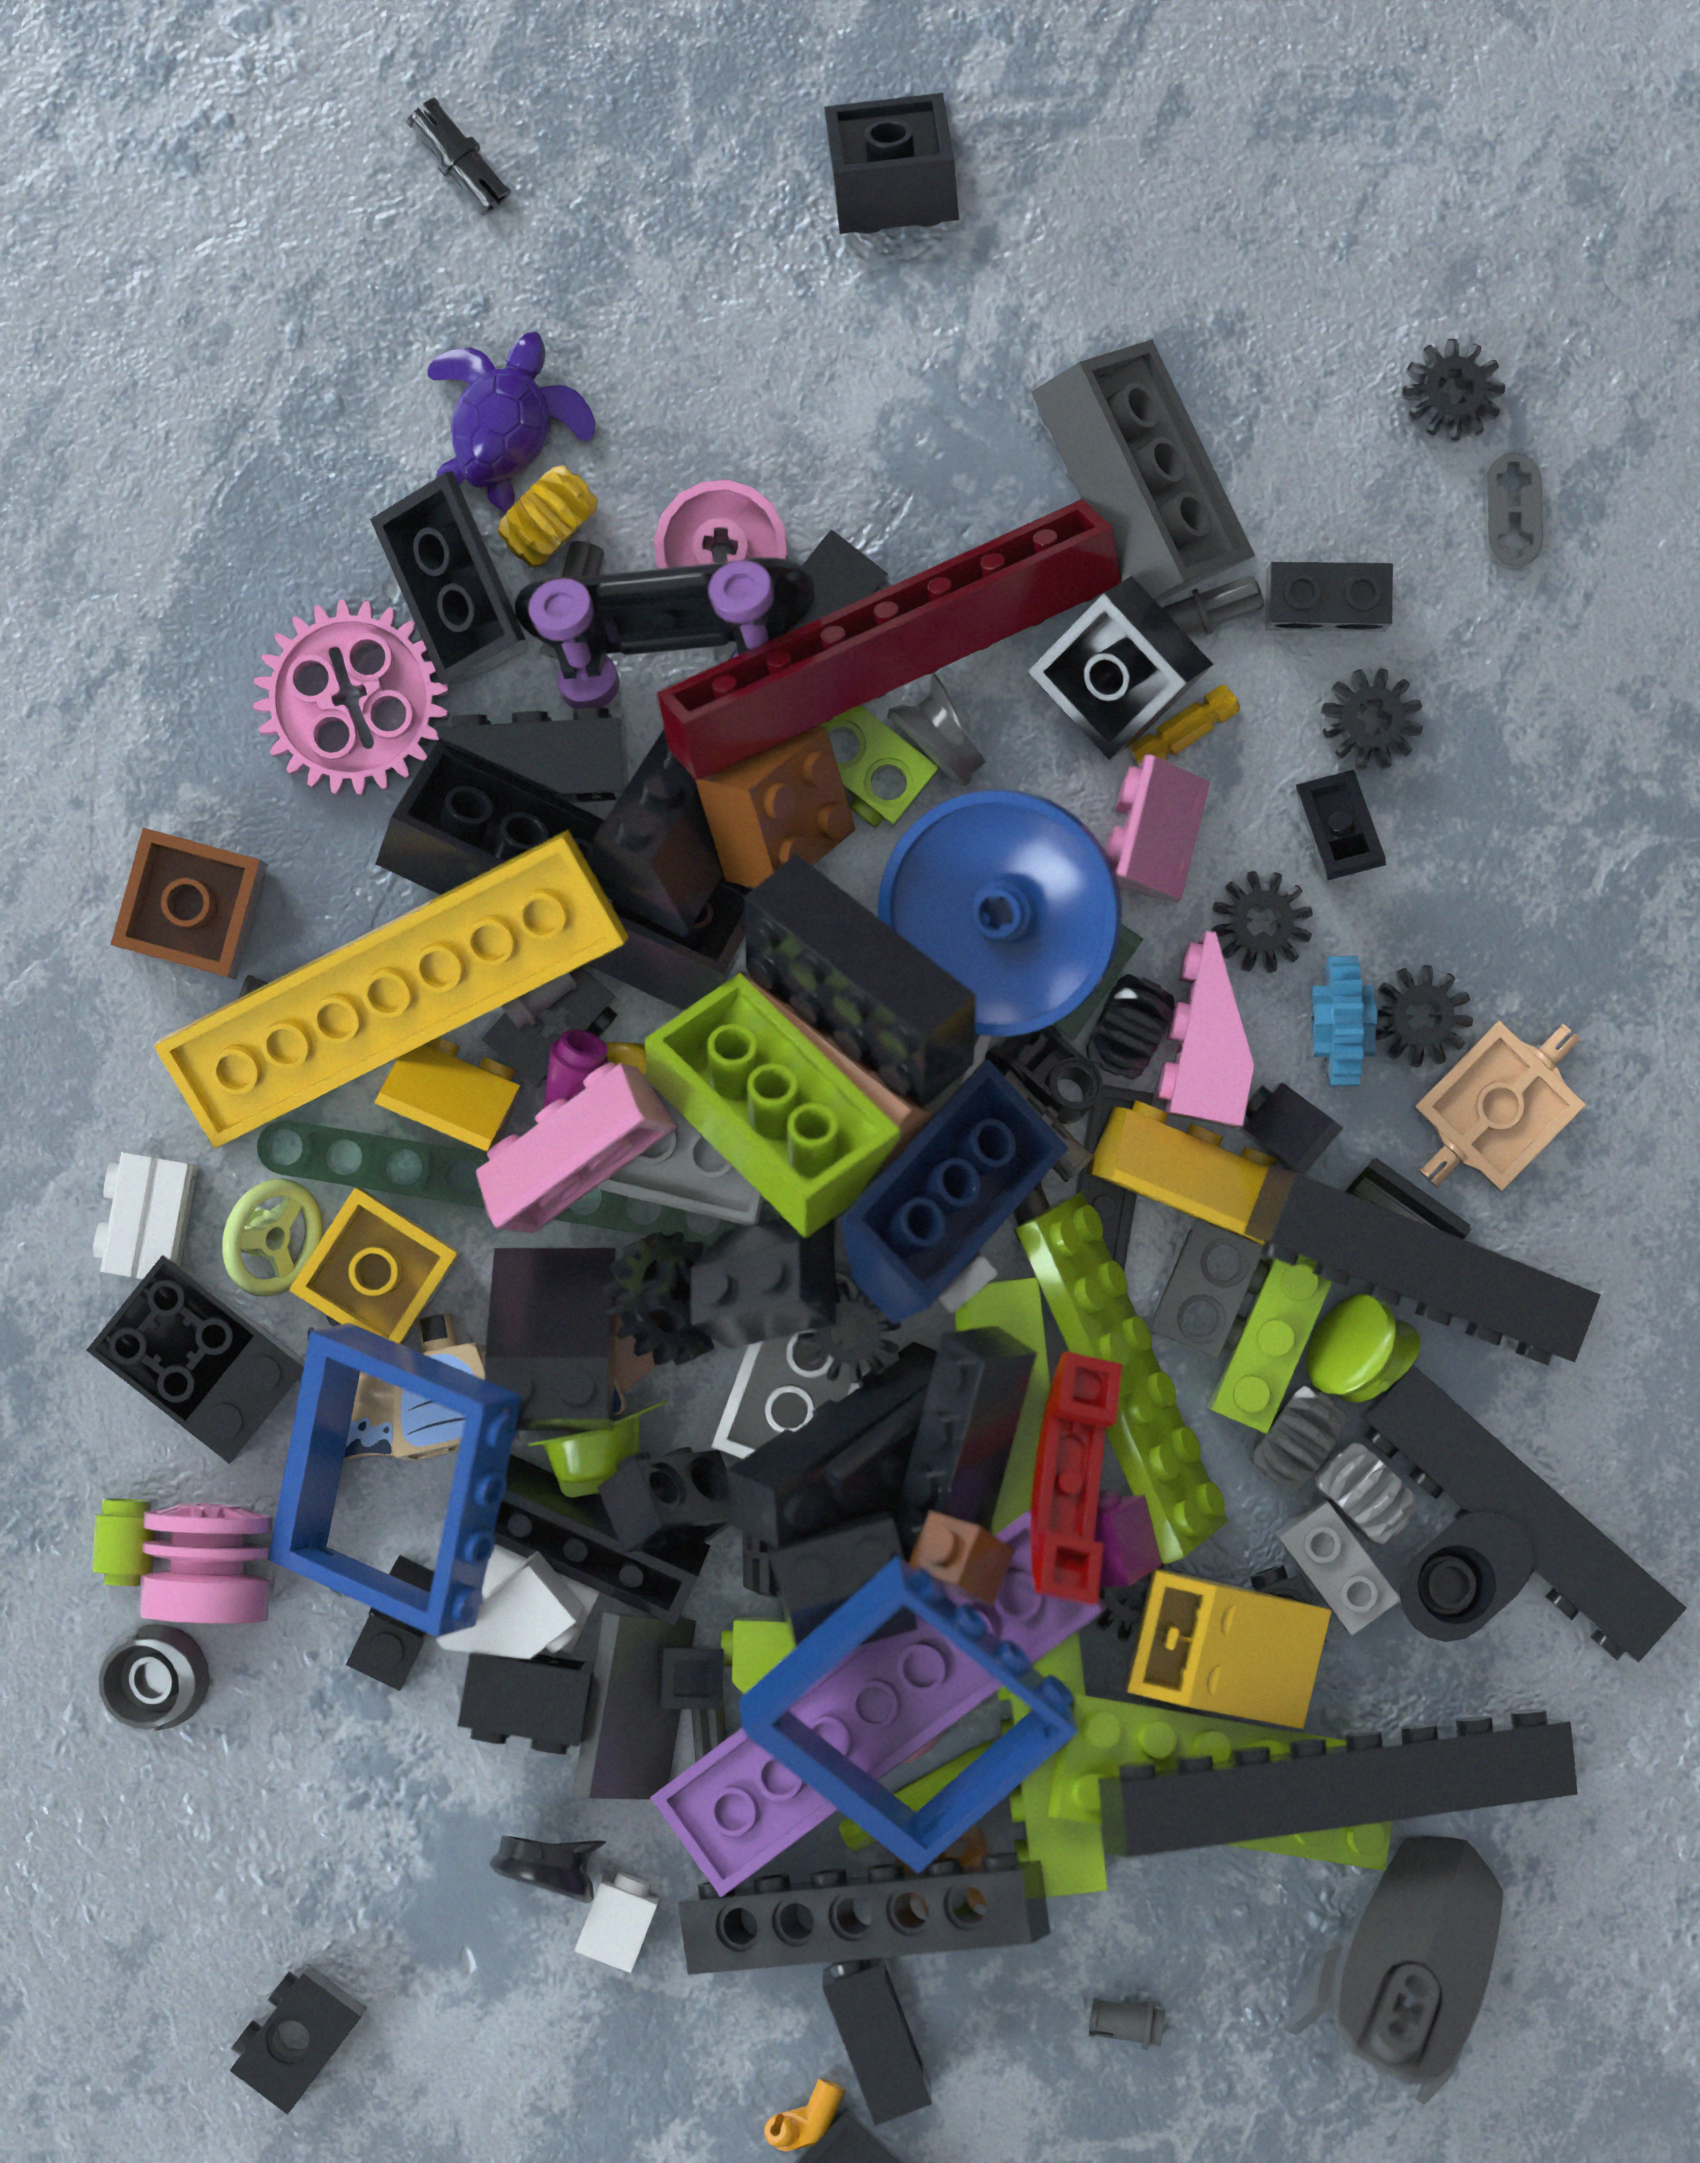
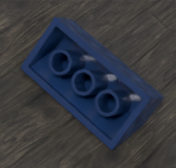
(947, 1194)

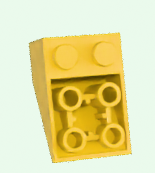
(1227, 1649)

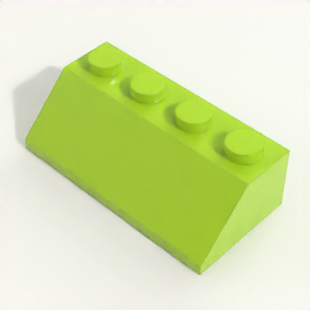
(770, 1103)

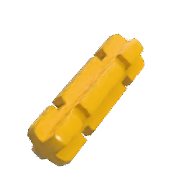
(1187, 725)

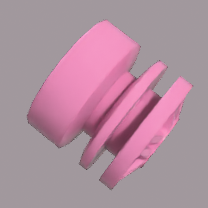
(206, 1565)

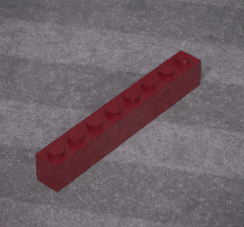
(889, 639)

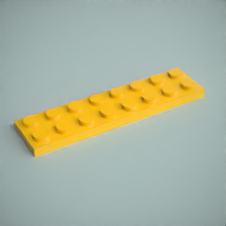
(392, 990)

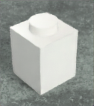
(618, 1921)

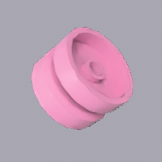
(714, 515)

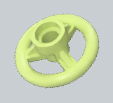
(268, 1235)

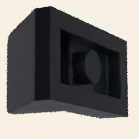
(1339, 826)
(386, 1644)

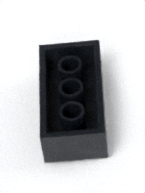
(859, 981)

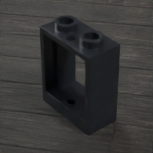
(877, 2038)

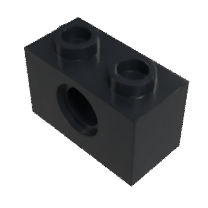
(286, 2073)

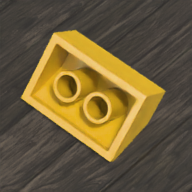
(1180, 1167)

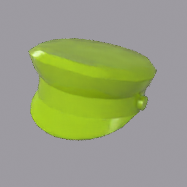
(1360, 1349)

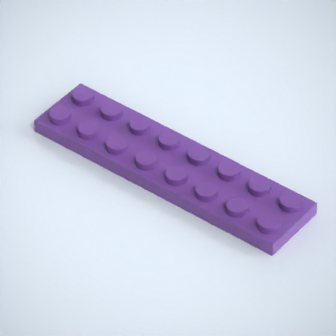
(874, 1707)

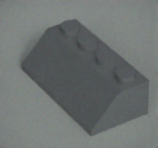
(1143, 469)

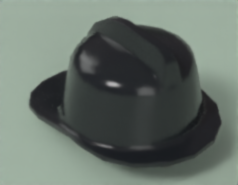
(1466, 1576)

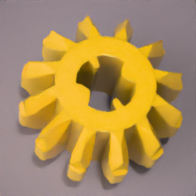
(547, 516)

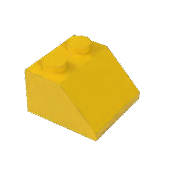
(452, 1093)

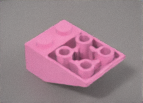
(1158, 830)
(1212, 1052)

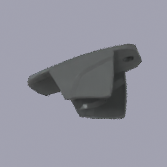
(1420, 1933)

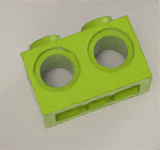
(879, 750)

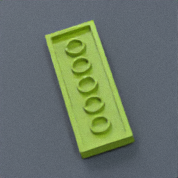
(1099, 1321)
(1128, 1733)

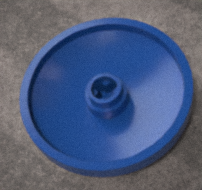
(1008, 904)

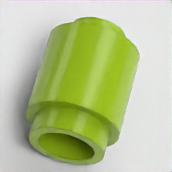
(120, 1540)

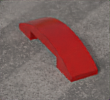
(1068, 1478)

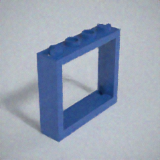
(316, 1463)
(908, 1834)

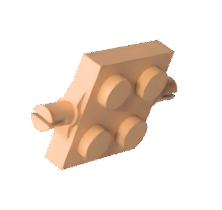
(1499, 1105)

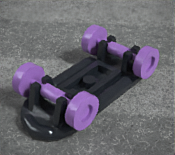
(658, 613)

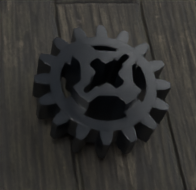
(656, 1298)

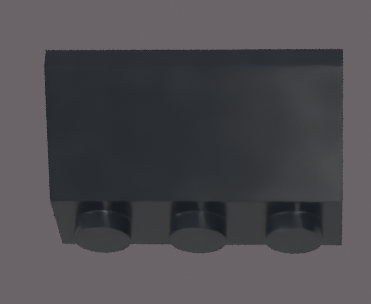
(449, 581)
(658, 845)

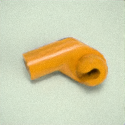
(808, 2123)

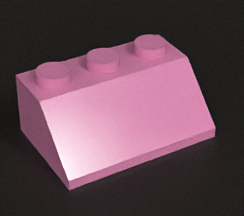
(572, 1148)

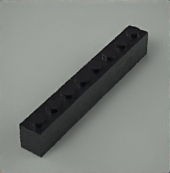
(1336, 1785)

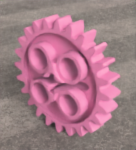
(301, 717)

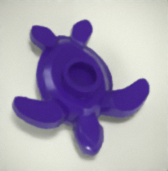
(504, 415)

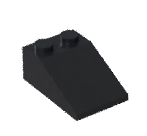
(554, 1336)

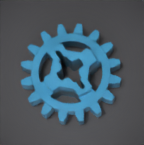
(1343, 1021)

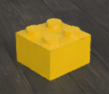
(375, 1268)

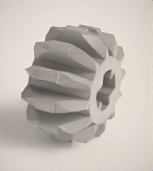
(1366, 1492)

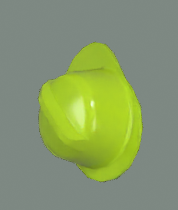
(591, 1457)

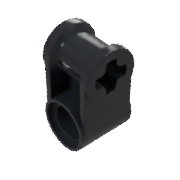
(1044, 1064)

